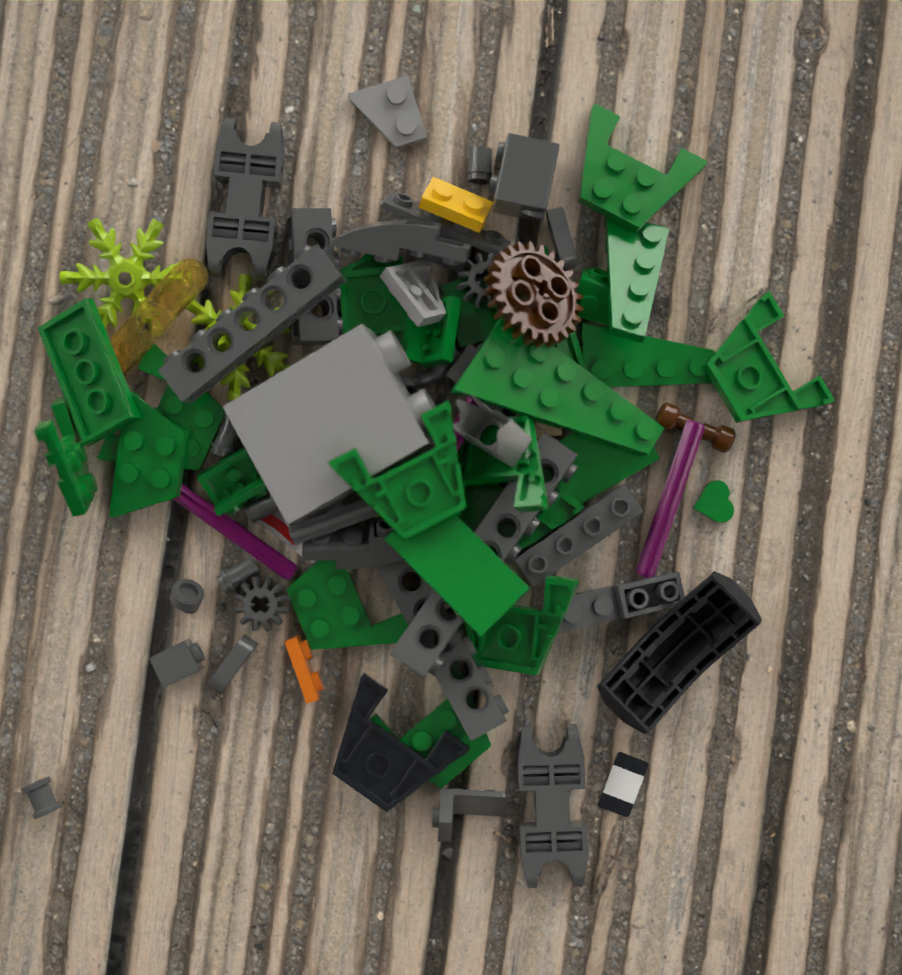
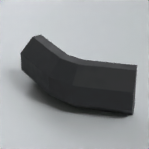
(678, 651)

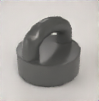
(186, 595)

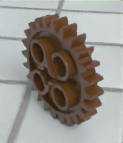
(533, 294)

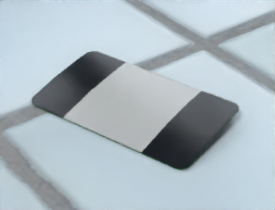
(623, 784)

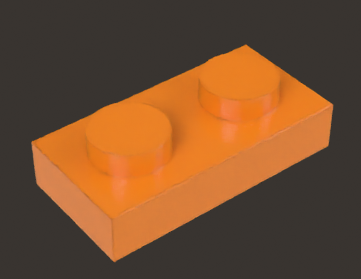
(309, 681)

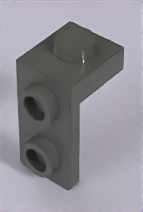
(468, 803)

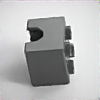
(524, 177)

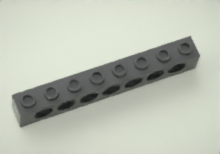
(408, 650)

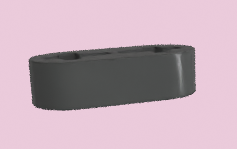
(561, 237)
(232, 663)

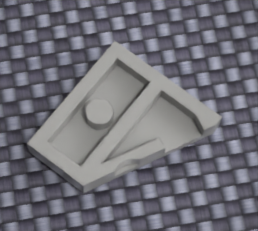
(392, 111)
(415, 291)

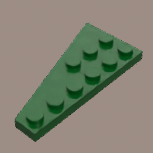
(554, 392)

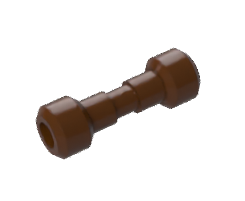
(719, 437)

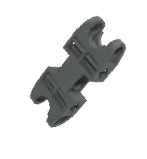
(248, 174)
(552, 834)

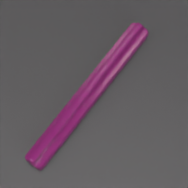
(670, 499)
(236, 533)

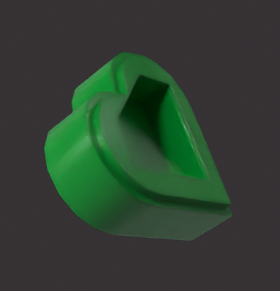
(714, 502)

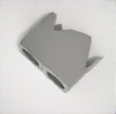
(511, 438)

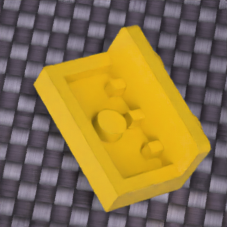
(456, 204)

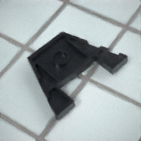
(378, 761)

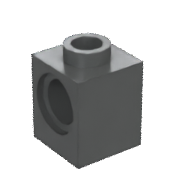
(177, 662)

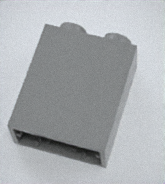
(325, 407)

